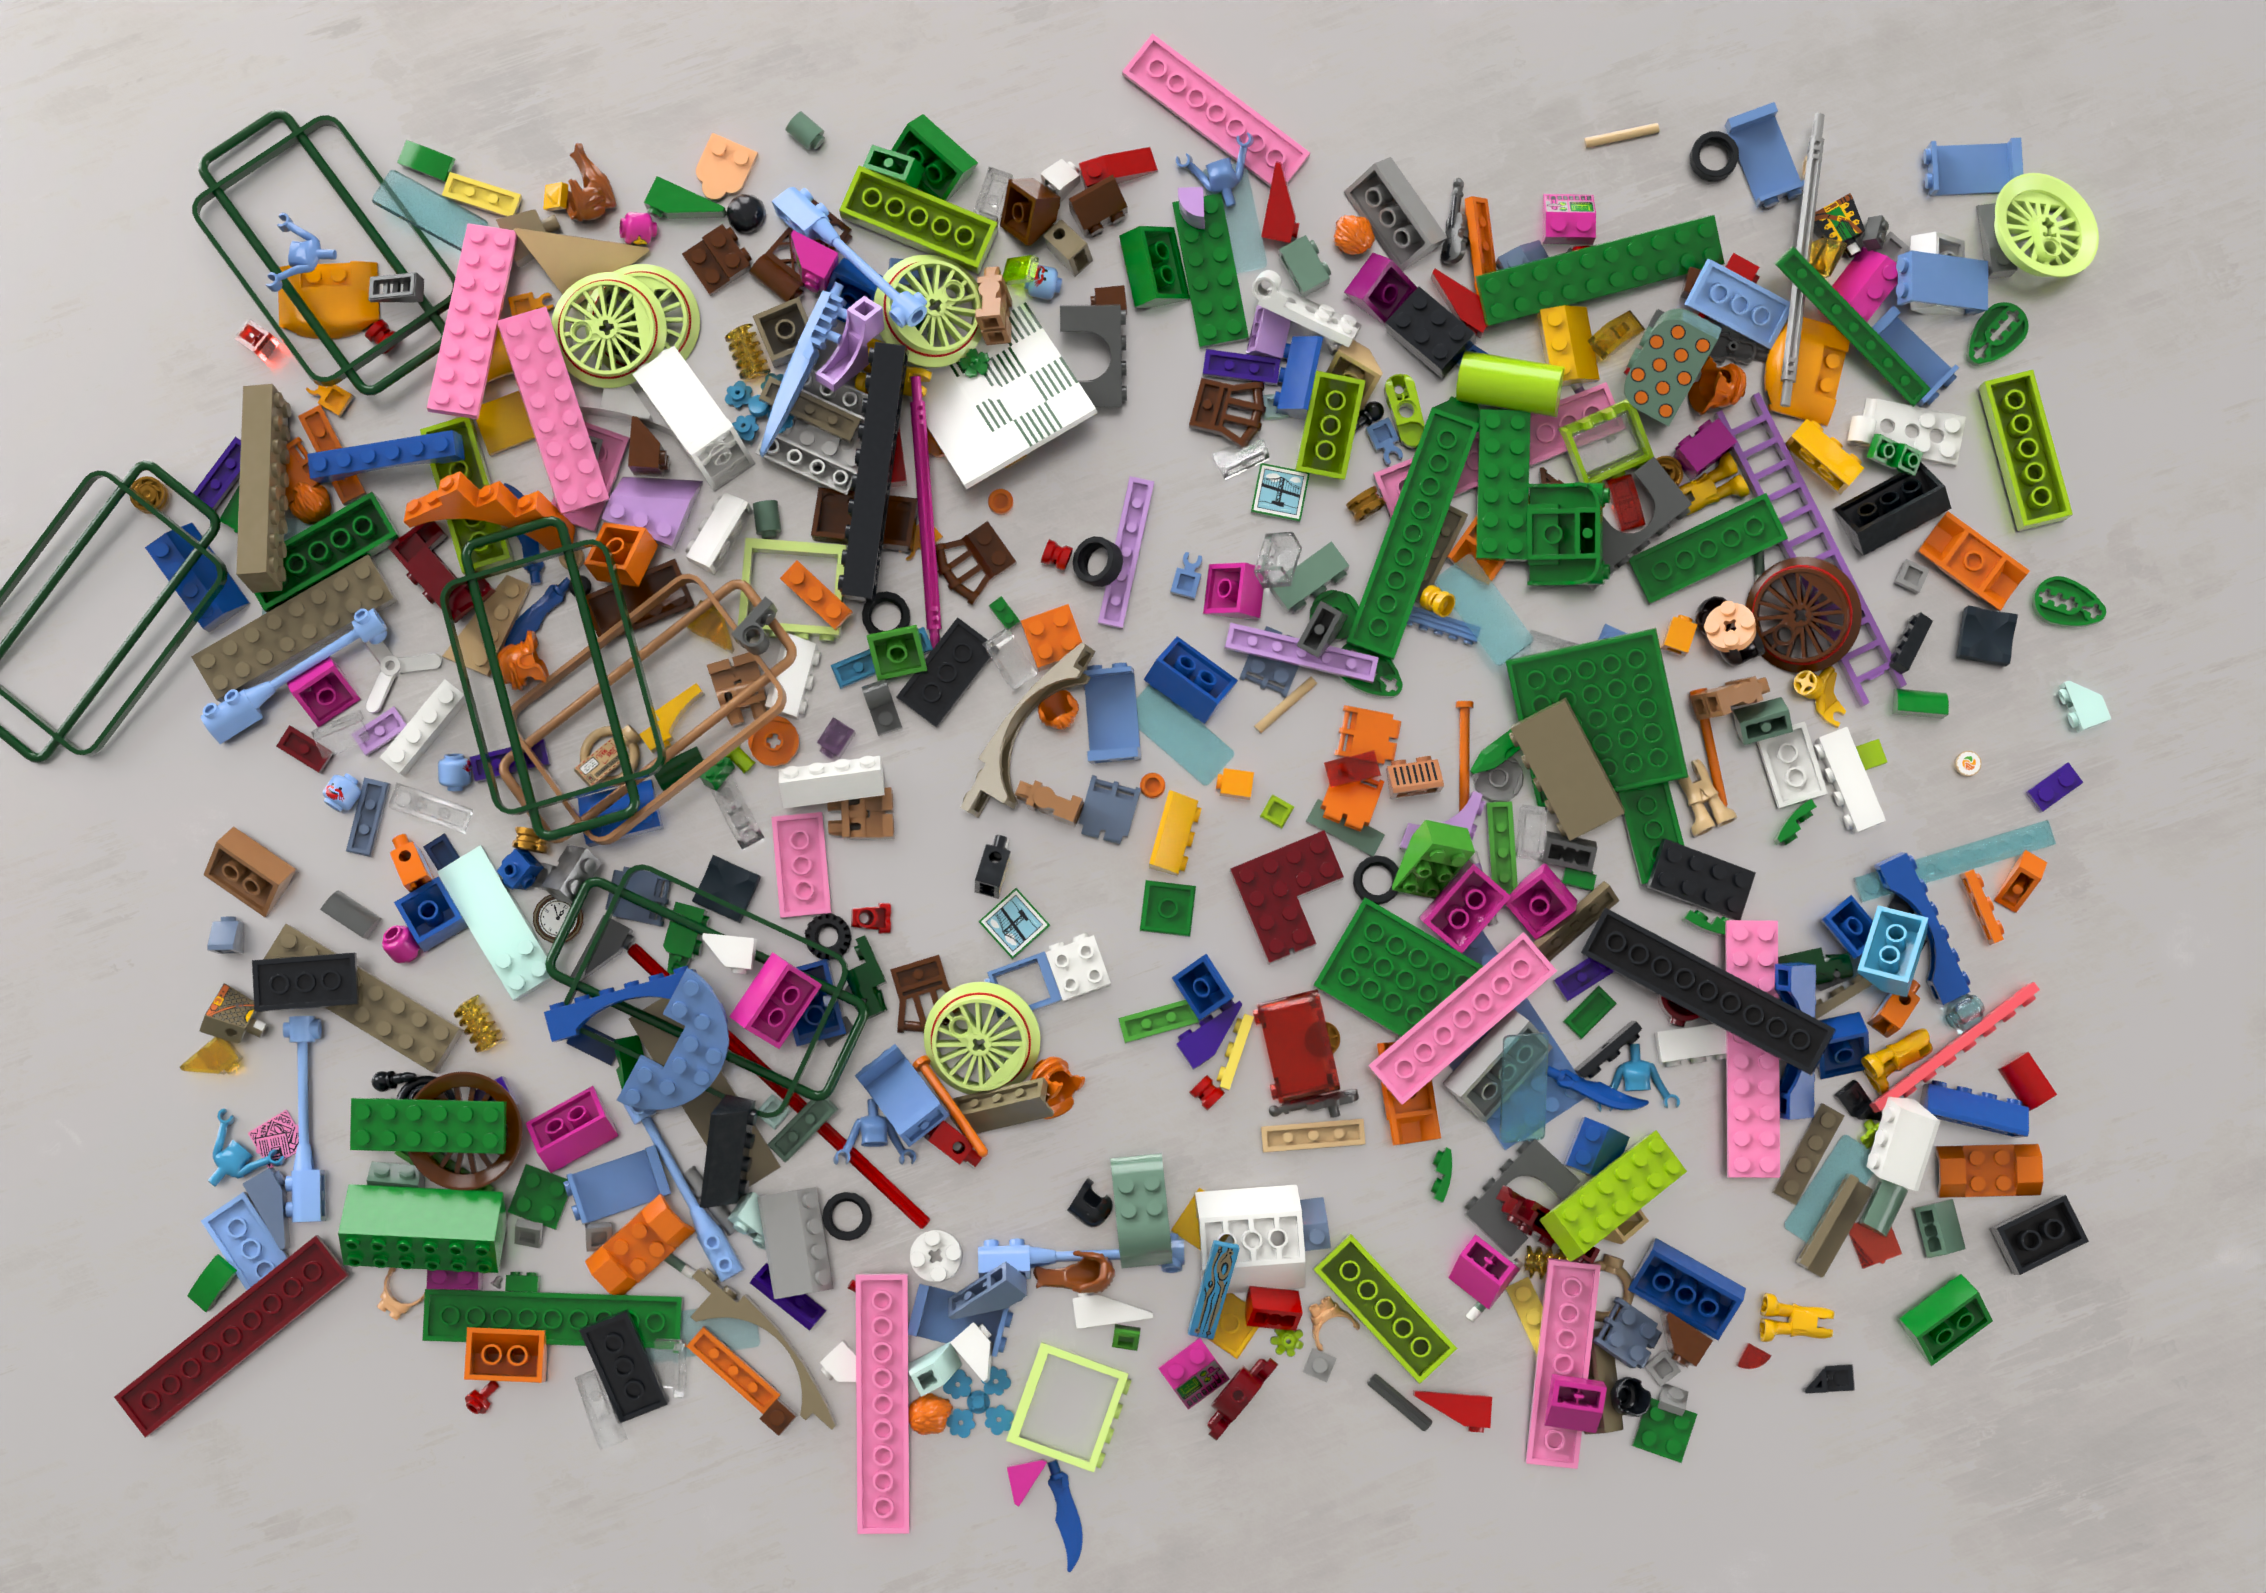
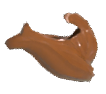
(597, 192)
(1089, 1275)

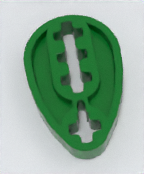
(1989, 322)
(2059, 616)
(1384, 670)

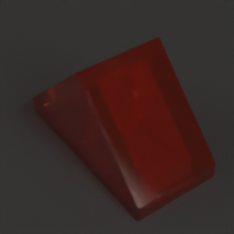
(257, 340)

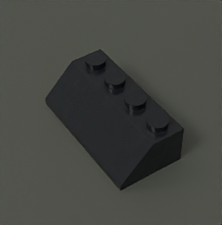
(1892, 509)
(728, 1152)

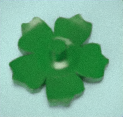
(974, 363)

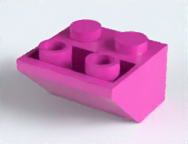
(1483, 1272)
(1575, 1403)

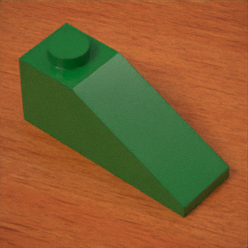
(679, 203)

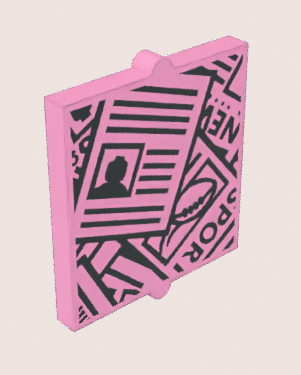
(278, 1134)

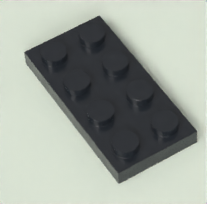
(949, 673)
(1701, 879)
(305, 982)
(624, 1366)

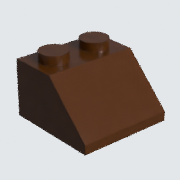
(1098, 206)
(1028, 209)
(646, 452)
(1683, 1340)

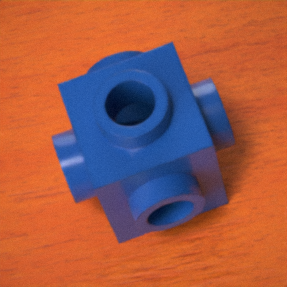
(519, 869)

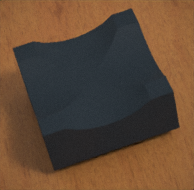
(1986, 636)
(729, 884)

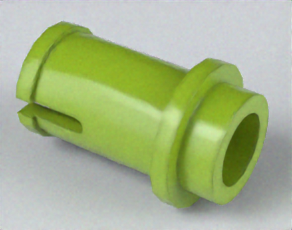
(741, 759)

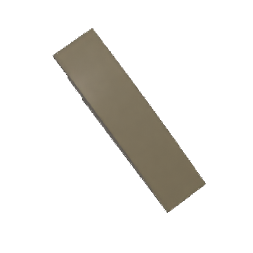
(699, 1110)

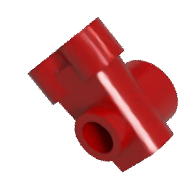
(877, 917)

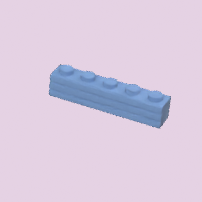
(1441, 625)

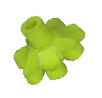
(1869, 1137)
(1280, 1340)

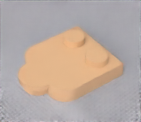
(724, 167)

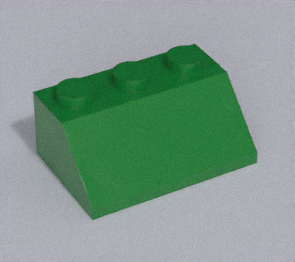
(944, 160)
(1154, 266)
(1946, 1319)

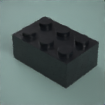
(1430, 332)
(2039, 1234)

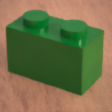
(894, 165)

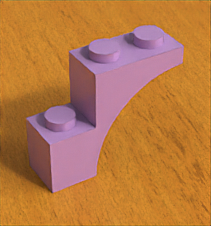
(851, 355)
(1463, 819)

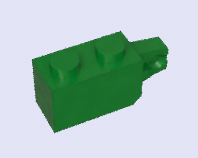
(681, 942)

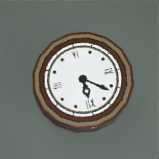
(550, 916)

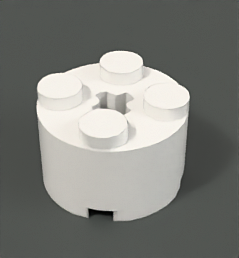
(921, 1258)

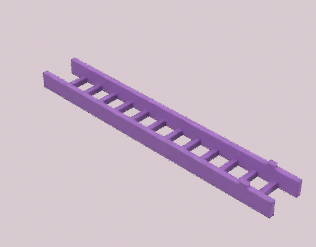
(1821, 529)

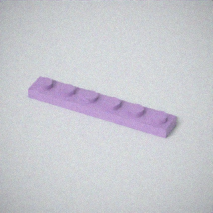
(1129, 542)
(1284, 649)

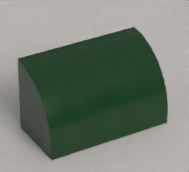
(678, 767)

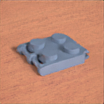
(1271, 670)
(1108, 810)
(644, 884)
(1628, 1335)

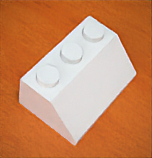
(1937, 244)
(718, 532)
(795, 678)
(1903, 1142)

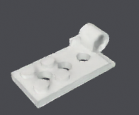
(1304, 311)
(1902, 415)

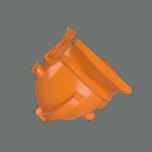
(1717, 387)
(522, 661)
(1060, 1084)

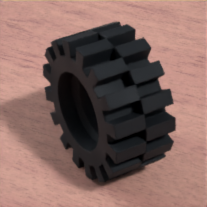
(832, 921)

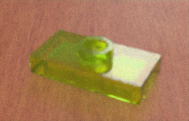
(1020, 269)

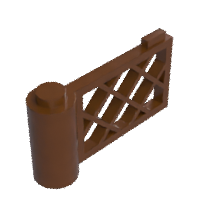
(776, 273)

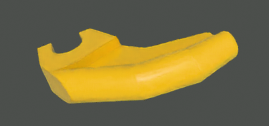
(1827, 703)

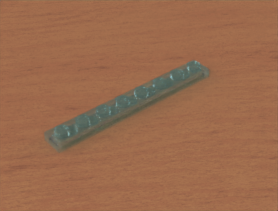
(1966, 857)

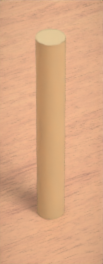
(1621, 135)
(1285, 704)

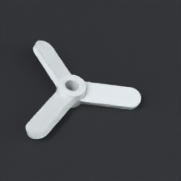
(402, 665)

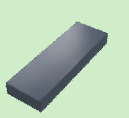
(368, 817)

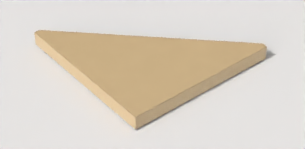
(573, 258)

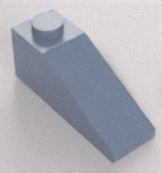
(270, 1200)
(989, 1293)

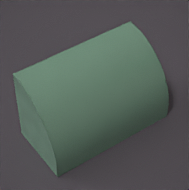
(1883, 1207)
(1940, 1228)

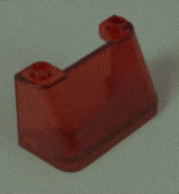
(1297, 1046)

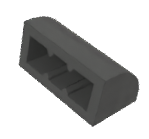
(1573, 854)
(351, 914)

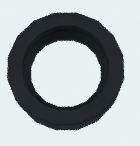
(1727, 142)
(1082, 556)
(885, 597)
(1358, 876)
(866, 1216)

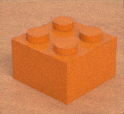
(631, 550)
(1051, 636)

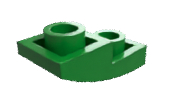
(426, 160)
(1894, 454)
(1788, 830)
(1699, 921)
(626, 1062)
(1443, 1165)
(211, 1283)

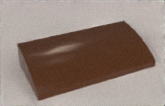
(832, 516)
(605, 609)

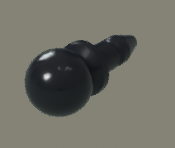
(1372, 412)
(384, 1080)

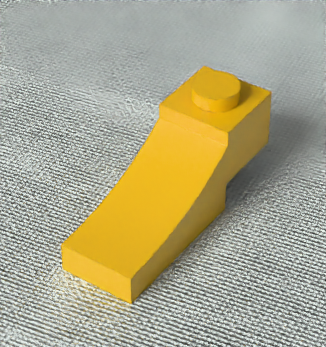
(670, 715)

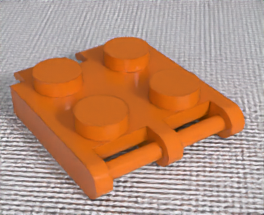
(297, 468)
(1368, 732)
(1353, 802)

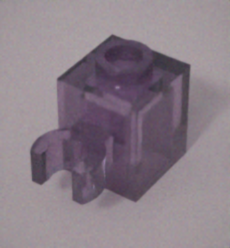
(835, 739)

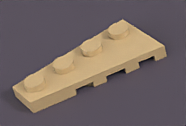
(501, 611)

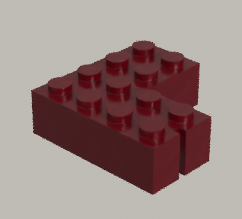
(1272, 889)

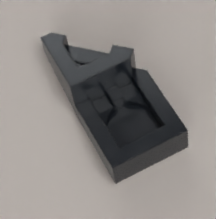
(1857, 1102)
(1833, 1379)

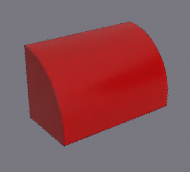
(2027, 1081)
(1273, 1308)

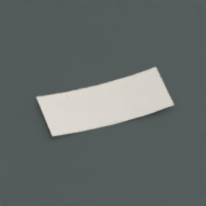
(622, 416)

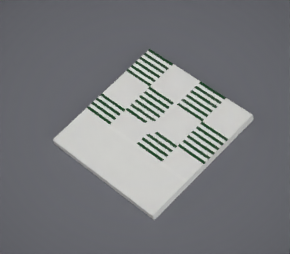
(1009, 409)

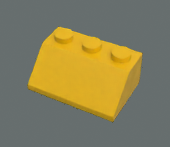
(1565, 343)
(1824, 456)
(1174, 834)

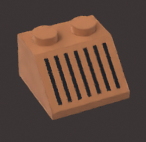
(1414, 778)

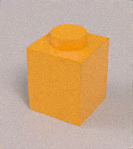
(1679, 635)
(1235, 783)

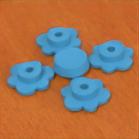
(755, 407)
(978, 1403)

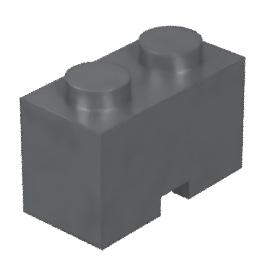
(574, 868)

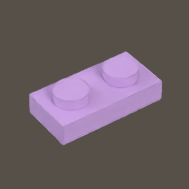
(382, 730)

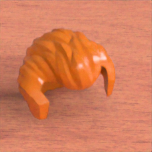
(1353, 234)
(310, 503)
(1058, 710)
(929, 1414)

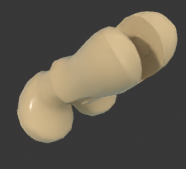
(1700, 793)

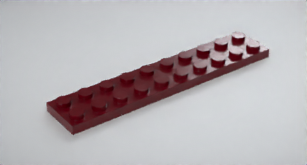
(231, 1336)

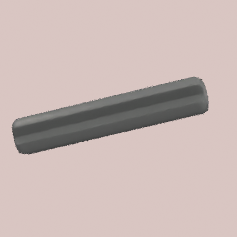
(1399, 1402)

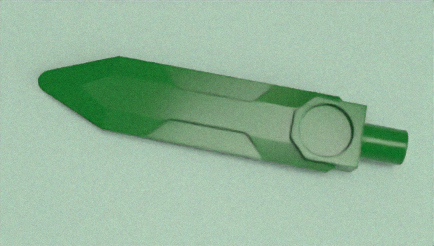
(1495, 754)

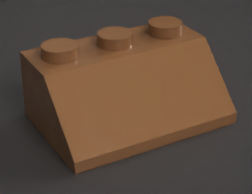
(248, 871)

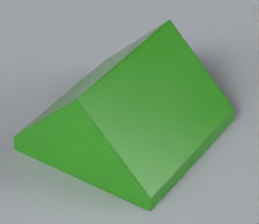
(897, 652)

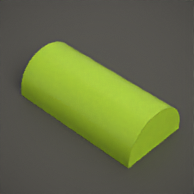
(1510, 383)
(1330, 425)

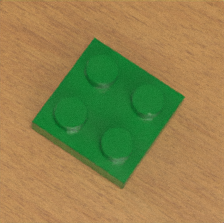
(539, 1197)
(1664, 1432)

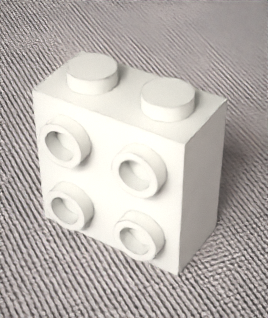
(1077, 967)

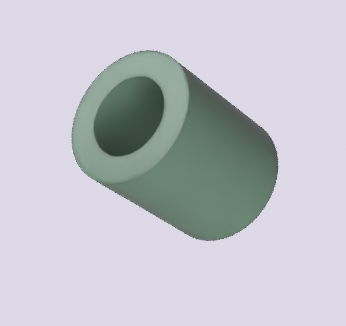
(805, 131)
(767, 518)

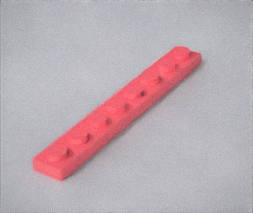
(1963, 1042)

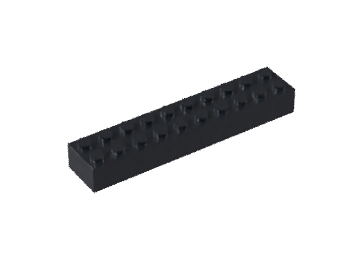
(875, 471)
(1708, 991)

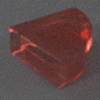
(1752, 1357)

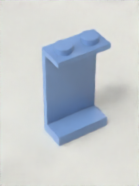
(1764, 156)
(1972, 167)
(1942, 281)
(1916, 354)
(1112, 714)
(902, 1095)
(617, 1185)
(932, 1321)

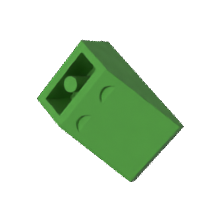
(1433, 859)

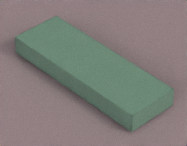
(1365, 841)
(802, 1128)

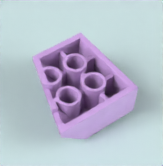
(653, 504)

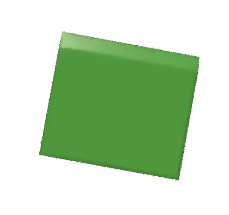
(1126, 1337)

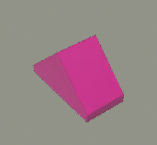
(1023, 1477)

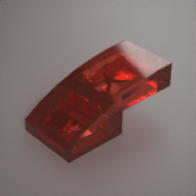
(1626, 502)
(1352, 769)

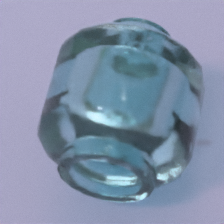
(1964, 1012)

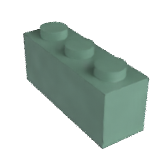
(1312, 577)

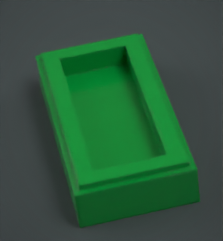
(1589, 1012)

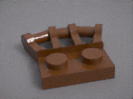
(1212, 406)
(986, 550)
(916, 980)

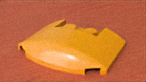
(335, 296)
(1818, 372)

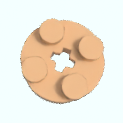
(1727, 614)

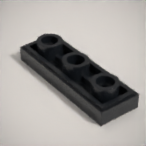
(1609, 1050)

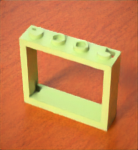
(800, 549)
(1113, 1411)

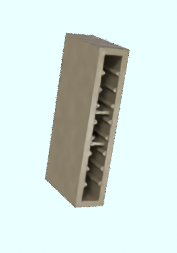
(1566, 769)

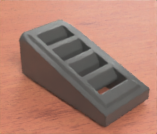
(412, 288)

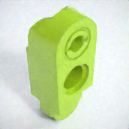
(1409, 428)

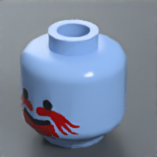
(1044, 283)
(454, 771)
(341, 792)

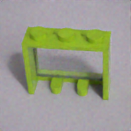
(1607, 443)

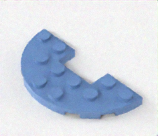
(695, 1057)

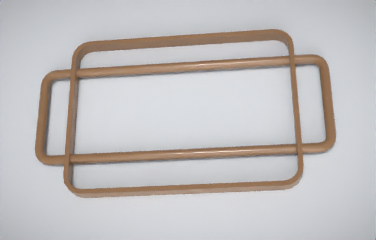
(712, 600)

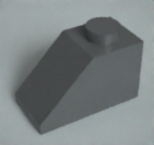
(1322, 629)

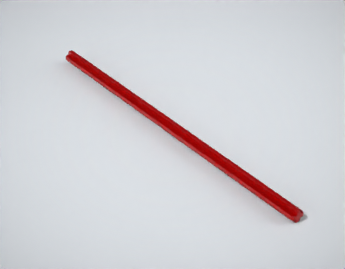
(798, 1103)

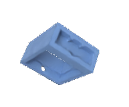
(1048, 976)

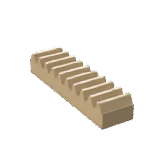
(1313, 1135)

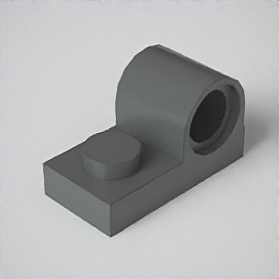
(752, 626)
(881, 707)

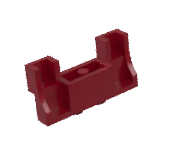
(429, 570)
(1526, 1216)

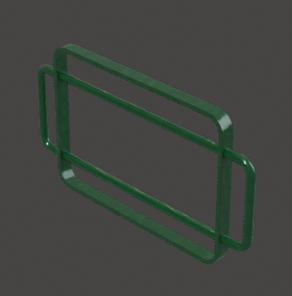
(300, 134)
(200, 548)
(472, 580)
(620, 892)

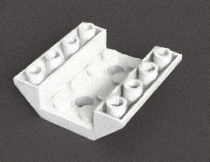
(816, 451)
(1250, 1219)

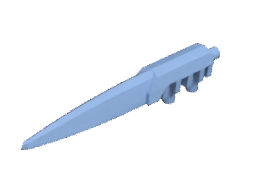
(806, 354)

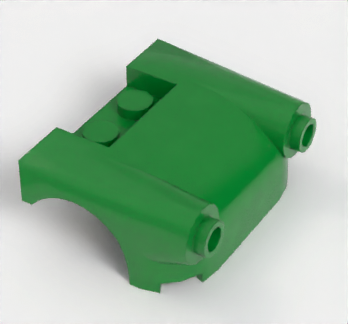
(1566, 534)

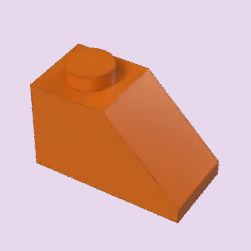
(2021, 881)

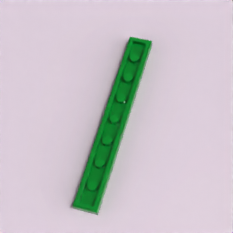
(1852, 326)

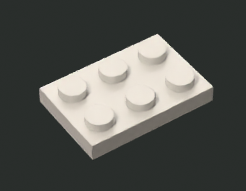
(1792, 767)

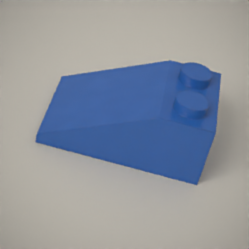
(809, 1021)

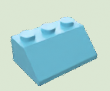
(1893, 950)

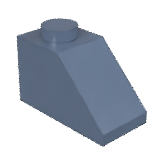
(1522, 254)
(226, 936)
(1315, 1224)

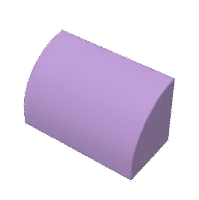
(1192, 206)
(1268, 334)

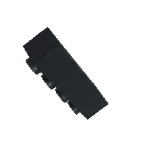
(1910, 643)

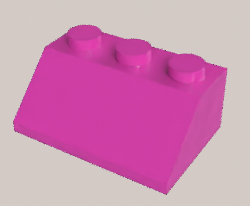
(1867, 281)
(1465, 907)
(775, 1000)
(571, 1129)

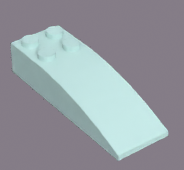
(496, 923)

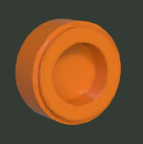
(1000, 501)
(1152, 785)

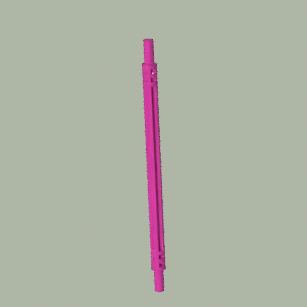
(925, 511)

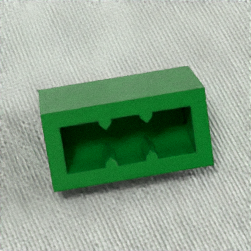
(1920, 703)

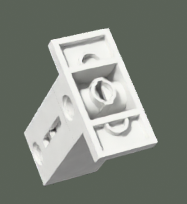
(694, 418)

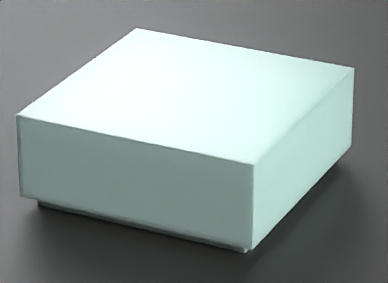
(1271, 410)
(771, 1105)

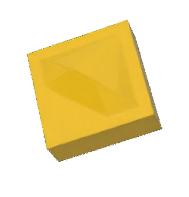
(555, 196)

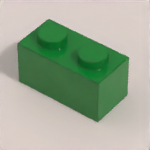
(1004, 613)
(718, 773)
(1579, 879)
(522, 1283)

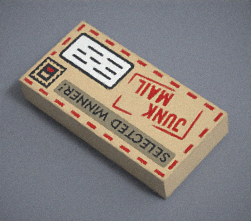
(599, 764)

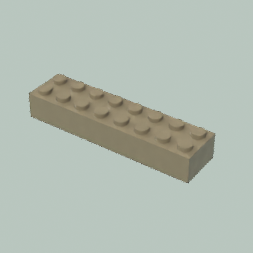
(263, 488)
(293, 628)
(382, 1008)

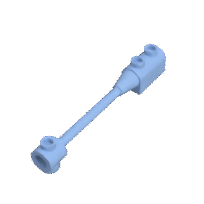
(812, 221)
(242, 707)
(305, 1181)
(709, 1234)
(1025, 1257)

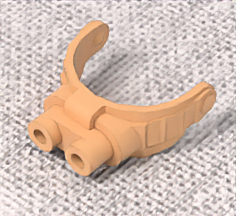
(390, 1303)
(1324, 1312)

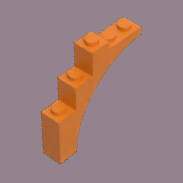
(493, 503)

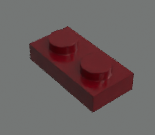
(302, 748)

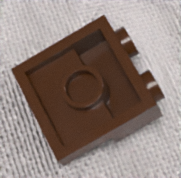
(718, 259)

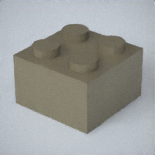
(781, 329)

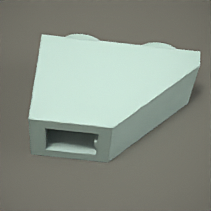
(2085, 706)
(748, 1220)
(934, 1368)

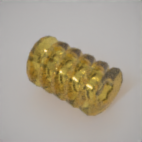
(745, 353)
(477, 1025)
(1538, 1261)

